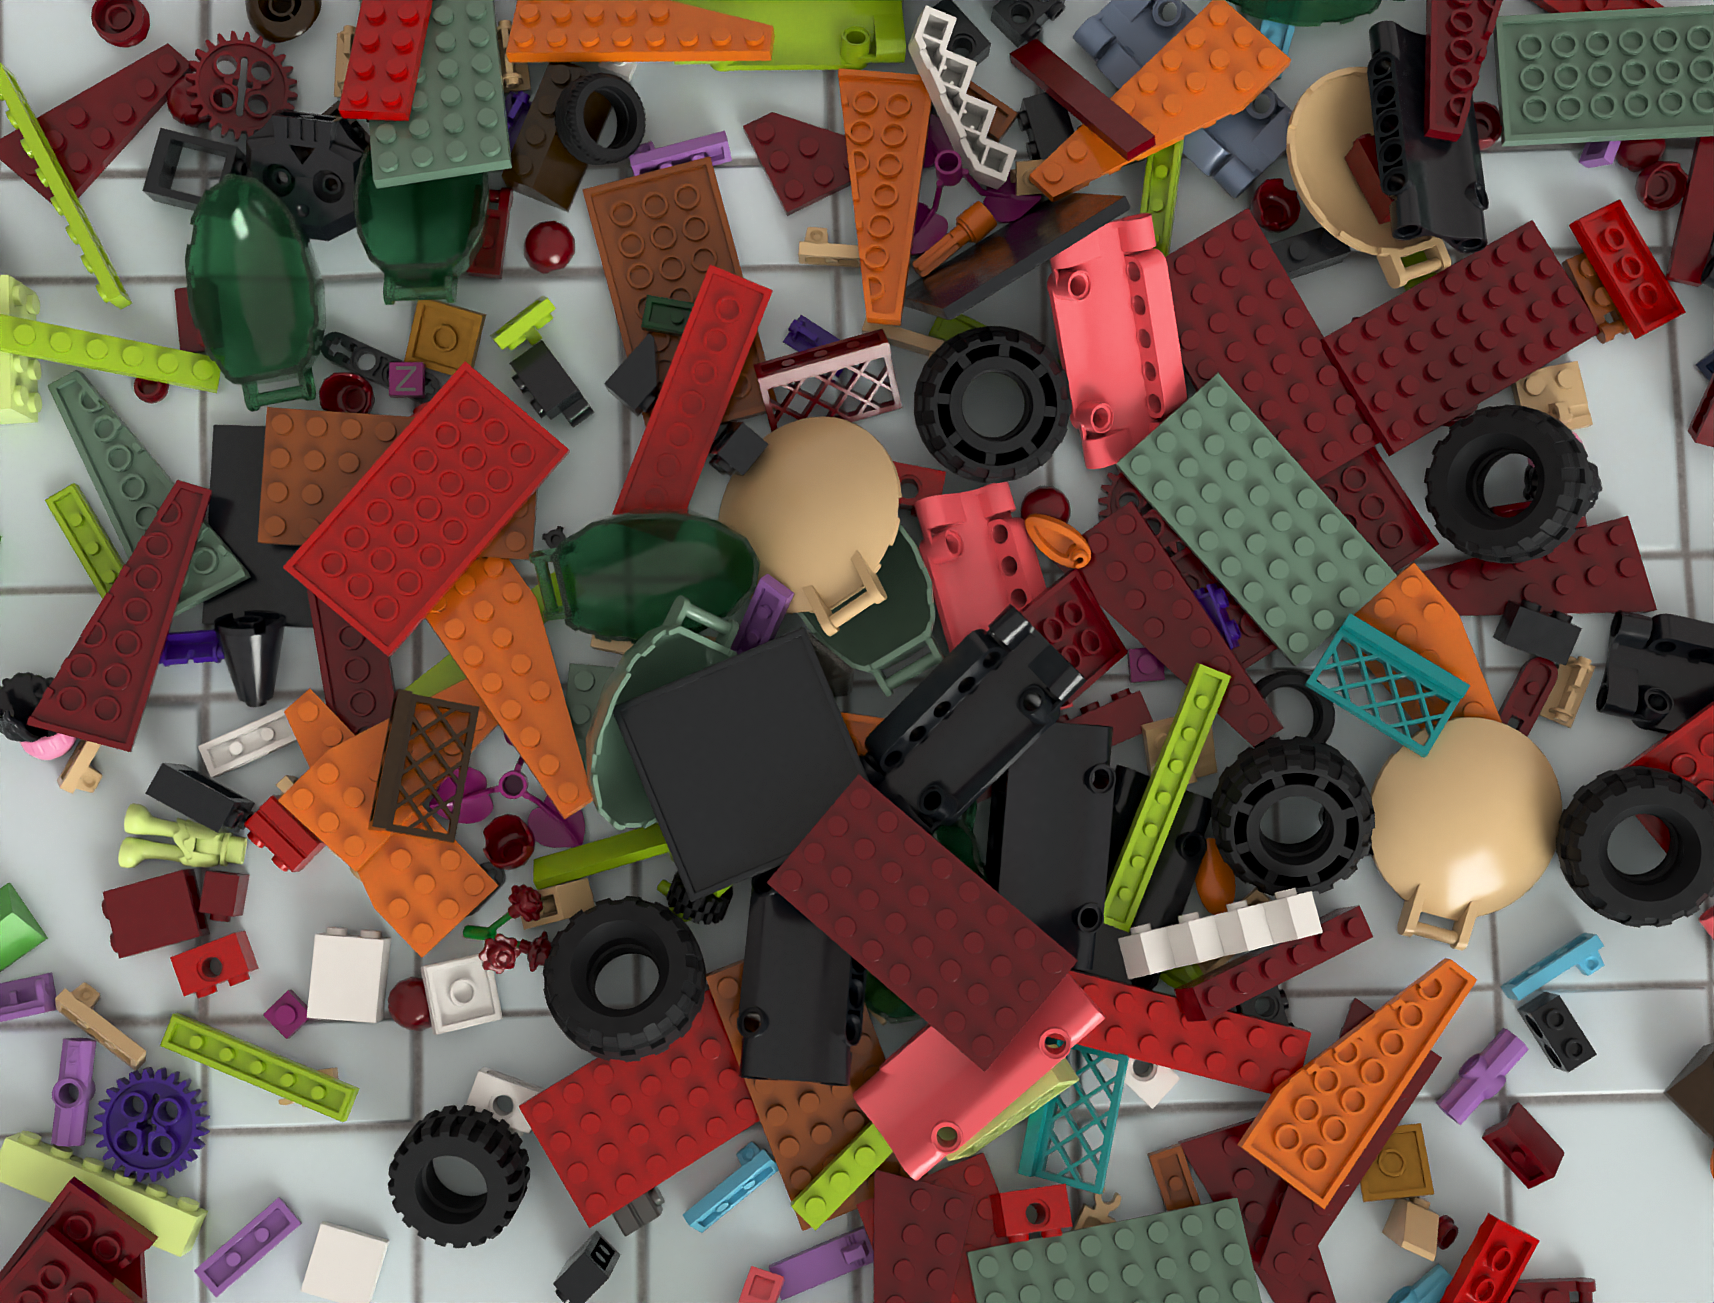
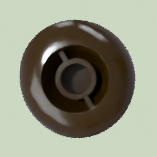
(282, 19)

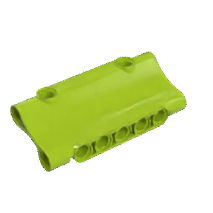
(818, 33)

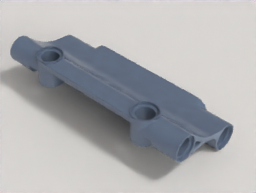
(1230, 150)

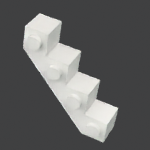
(962, 115)
(1221, 934)

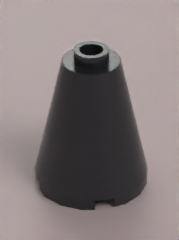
(251, 652)

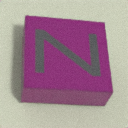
(406, 379)

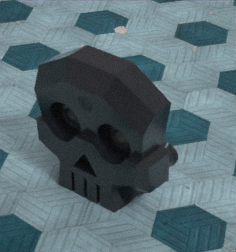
(337, 155)

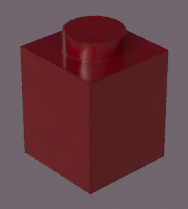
(223, 895)

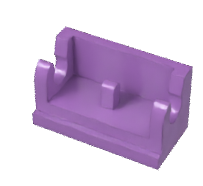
(27, 997)

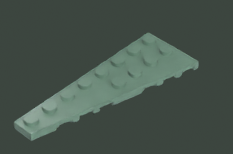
(136, 486)

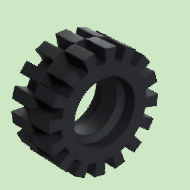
(706, 909)

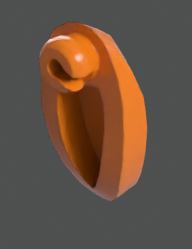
(1058, 540)
(1215, 880)

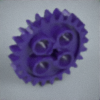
(122, 1117)

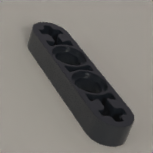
(379, 372)

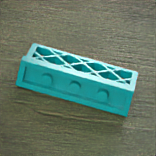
(1404, 662)
(1042, 1121)

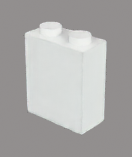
(349, 975)

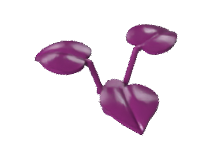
(1002, 203)
(544, 821)

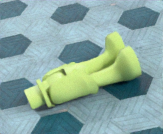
(195, 842)

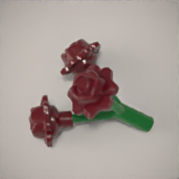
(500, 951)

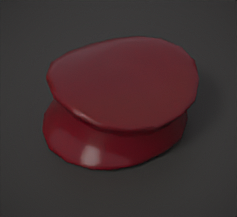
(120, 21)

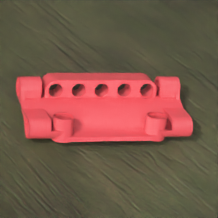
(1116, 337)
(976, 559)
(938, 1086)

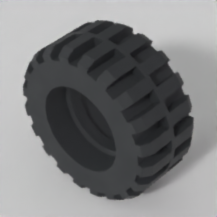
(434, 1207)

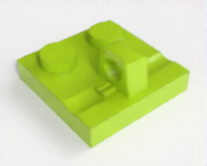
(522, 325)

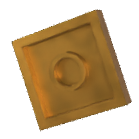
(444, 336)
(1399, 1168)

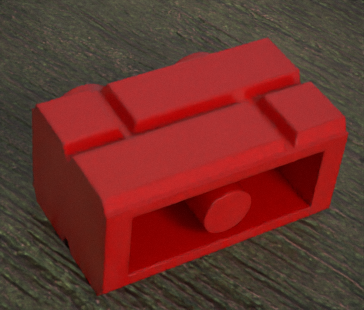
(283, 835)

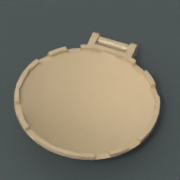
(1317, 140)
(819, 515)
(1464, 824)

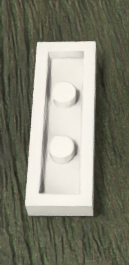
(247, 743)

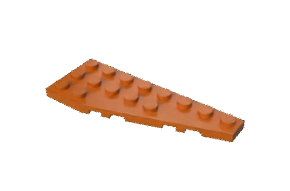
(1337, 1101)

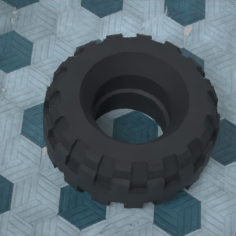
(941, 393)
(1459, 475)
(1283, 771)
(1669, 889)
(597, 938)

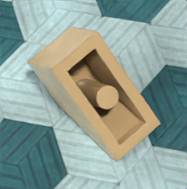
(563, 902)
(1413, 1226)

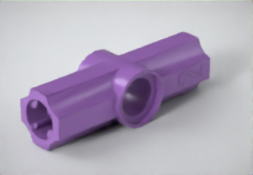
(1482, 1076)
(72, 1114)

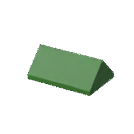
(17, 928)

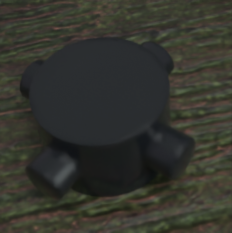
(554, 537)

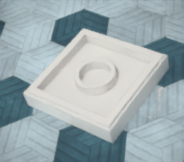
(460, 994)
(344, 1264)

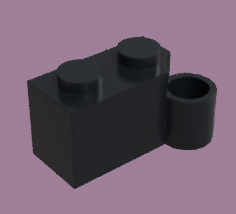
(549, 385)

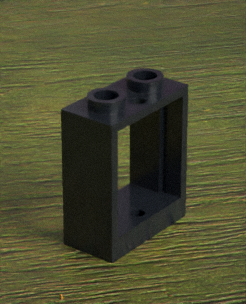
(165, 162)
(200, 798)

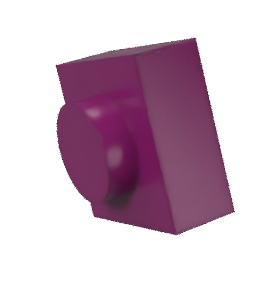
(1144, 666)
(287, 1014)

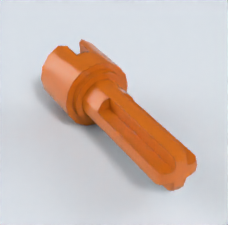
(970, 227)

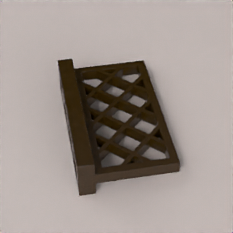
(394, 758)

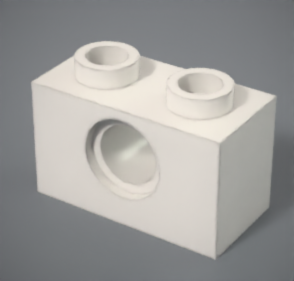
(492, 1084)
(1150, 1085)

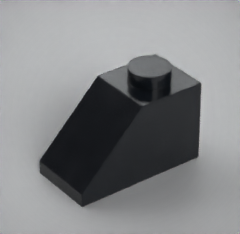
(637, 378)

